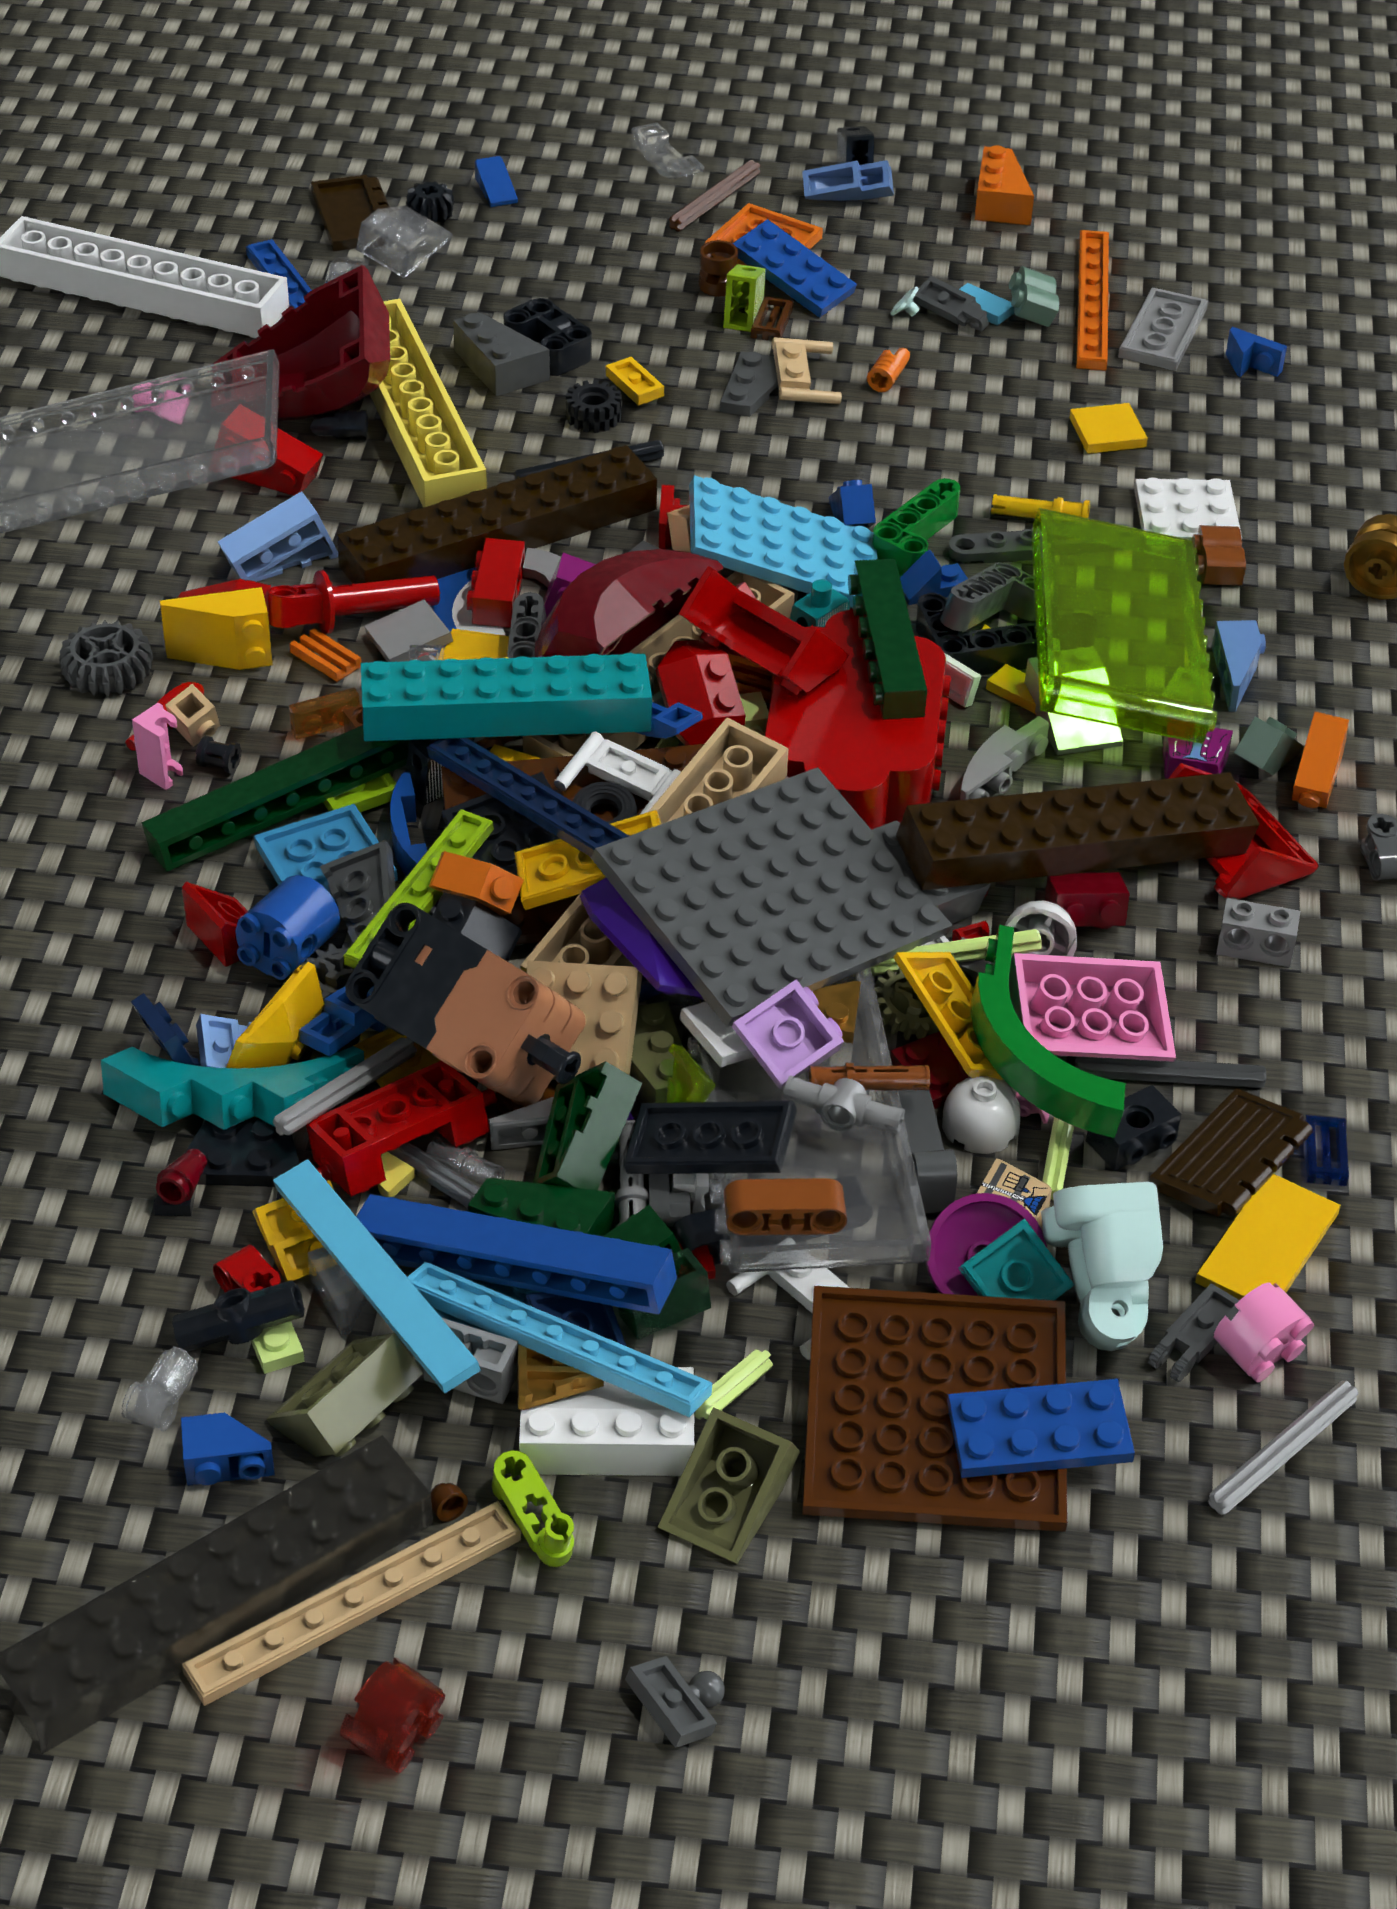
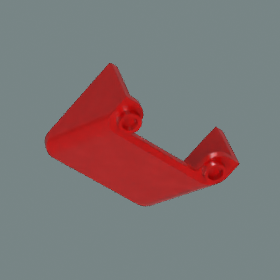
(1270, 858)

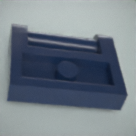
(166, 1035)

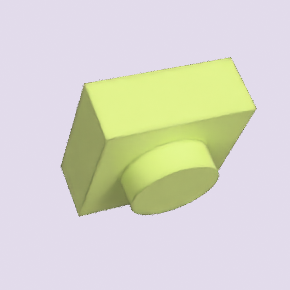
(278, 1347)

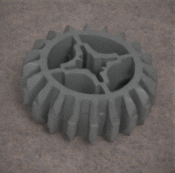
(106, 658)

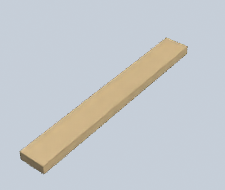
(350, 1603)

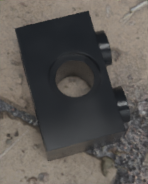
(1145, 1126)

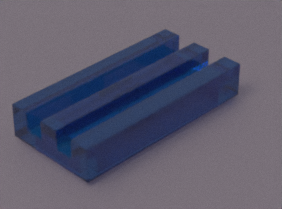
(1326, 1172)

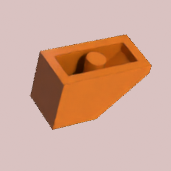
(477, 882)

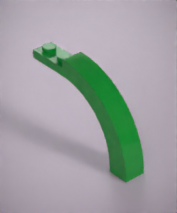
(1028, 1066)

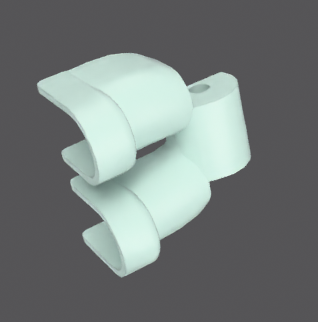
(1112, 1254)

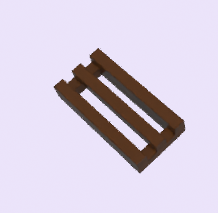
(768, 330)

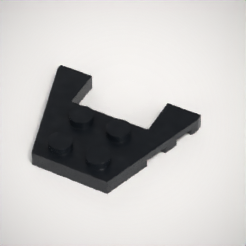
(237, 1156)

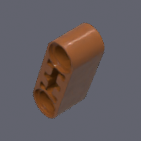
(785, 1206)

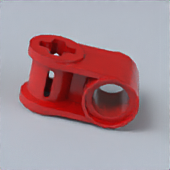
(245, 1270)

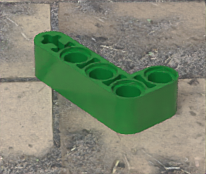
(907, 529)

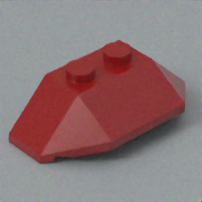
(703, 680)

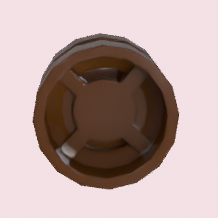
(716, 261)

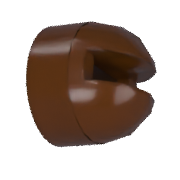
(448, 1501)

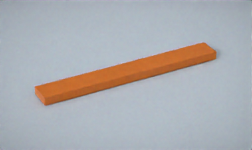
(1092, 300)

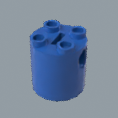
(287, 926)

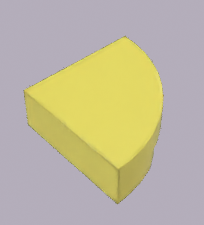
(397, 1175)

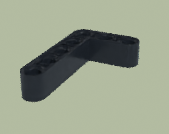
(979, 650)

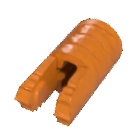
(887, 369)

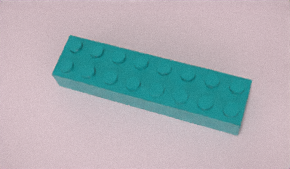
(505, 697)

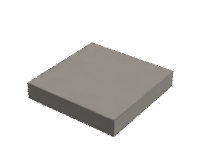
(407, 627)

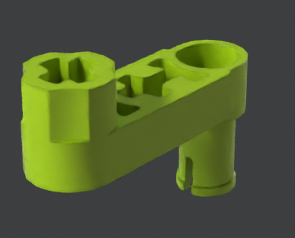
(555, 1541)

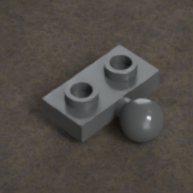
(675, 1704)

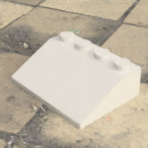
(607, 1435)

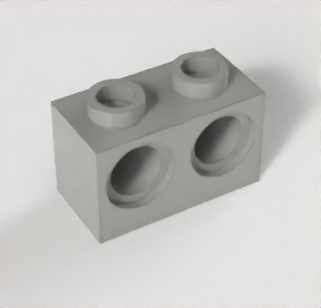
(1258, 932)
(496, 1360)

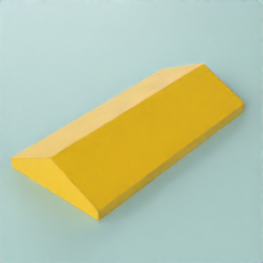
(947, 999)

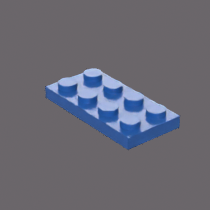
(794, 268)
(1040, 1428)

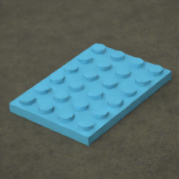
(773, 538)

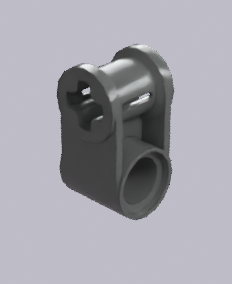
(1381, 847)

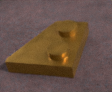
(548, 1380)

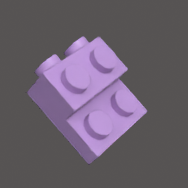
(789, 1033)

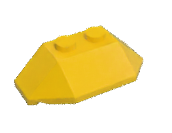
(274, 1033)

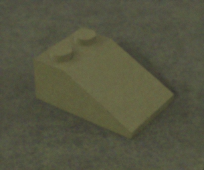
(728, 1485)

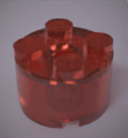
(393, 1714)

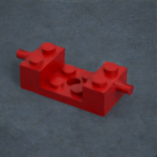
(353, 1136)

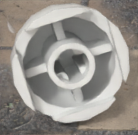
(1053, 924)
(981, 1115)

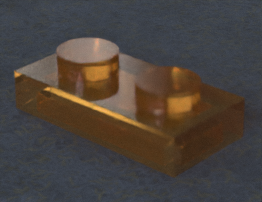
(321, 713)

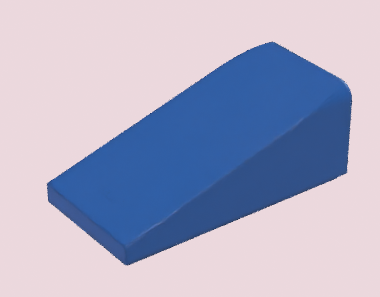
(495, 181)

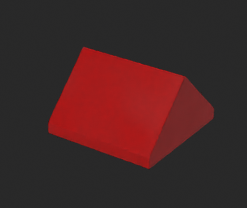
(213, 920)

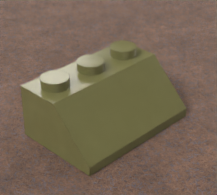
(347, 1395)

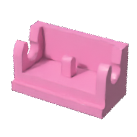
(154, 746)

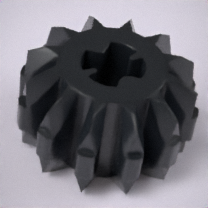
(431, 200)

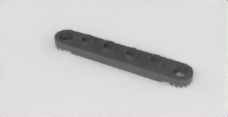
(993, 546)

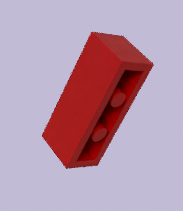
(496, 582)

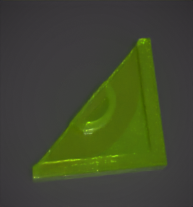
(688, 1079)

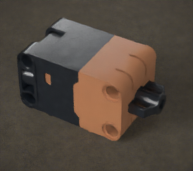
(467, 1006)

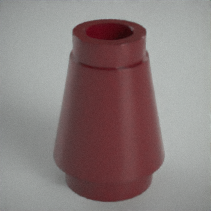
(180, 1178)

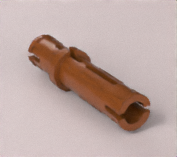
(875, 1077)

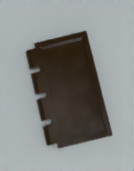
(345, 204)
(1232, 1154)

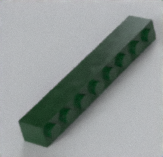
(270, 796)

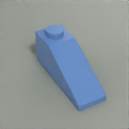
(1237, 654)

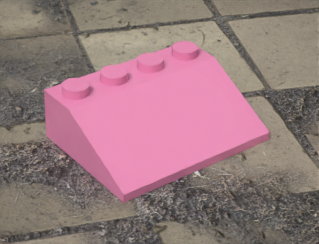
(1093, 1006)

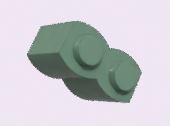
(1034, 296)

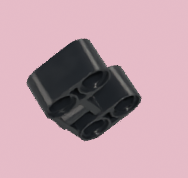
(555, 329)

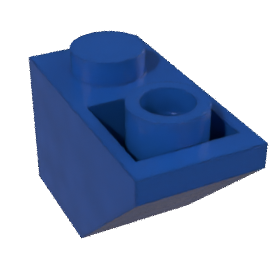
(853, 504)
(223, 1450)

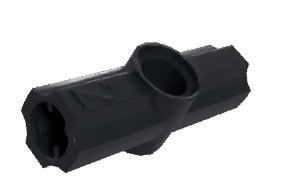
(238, 1316)

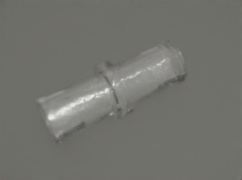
(464, 1161)

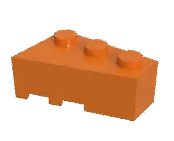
(1003, 189)

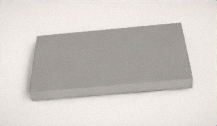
(1163, 329)

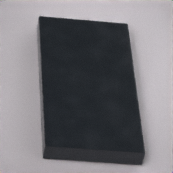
(710, 1137)

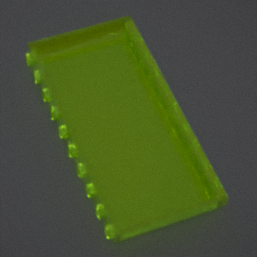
(1120, 627)

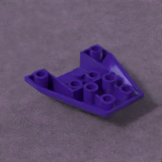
(633, 939)

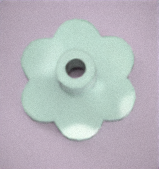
(907, 303)

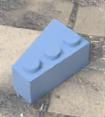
(278, 540)

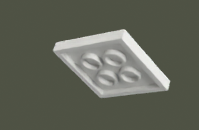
(1183, 504)

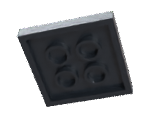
(511, 829)

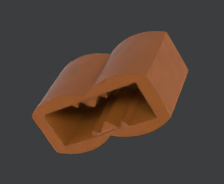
(1220, 555)

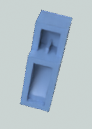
(848, 181)

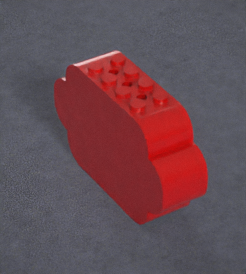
(837, 727)

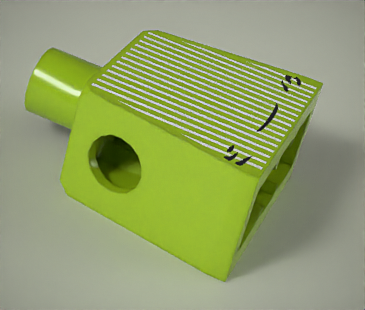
(743, 290)

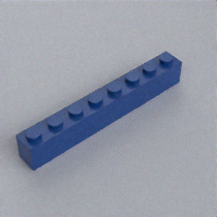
(522, 1254)

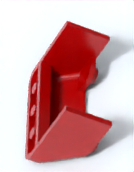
(761, 634)

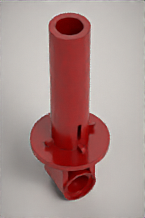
(322, 601)

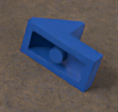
(1253, 351)
(929, 577)

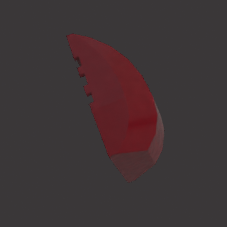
(328, 347)
(621, 602)

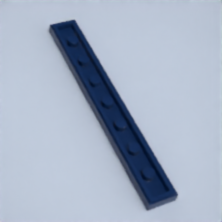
(524, 794)

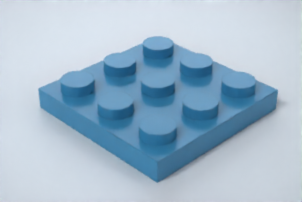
(313, 842)

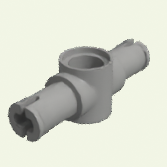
(843, 1104)

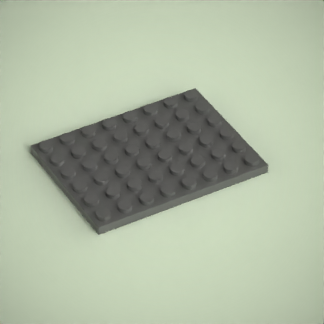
(770, 893)

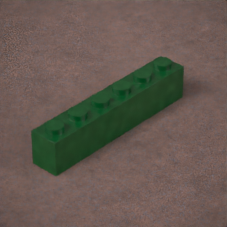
(888, 639)

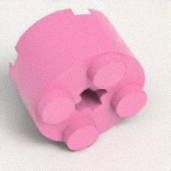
(1264, 1330)

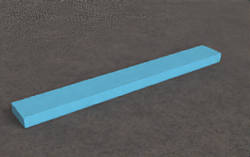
(377, 1276)
(561, 1340)

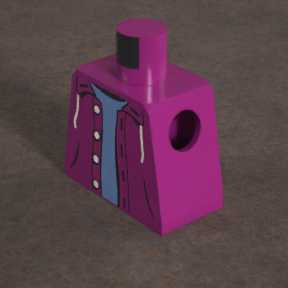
(1209, 756)

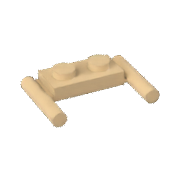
(794, 372)

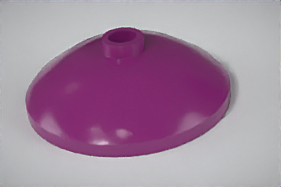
(965, 1230)

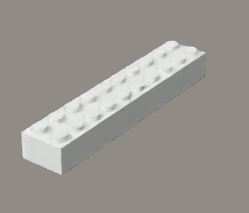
(142, 277)

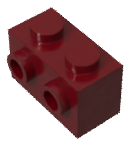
(1090, 898)

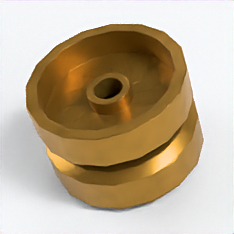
(1373, 558)

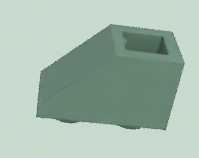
(1268, 745)

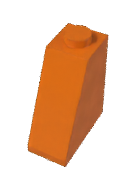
(1320, 760)

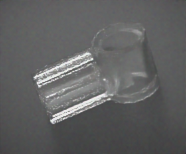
(157, 1398)

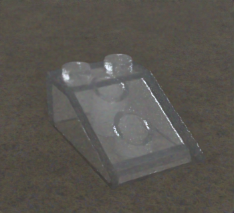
(400, 238)

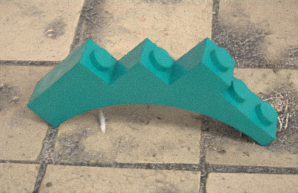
(223, 1096)

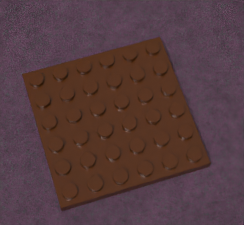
(881, 1412)

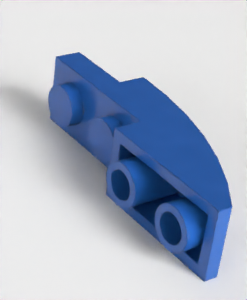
(337, 1024)

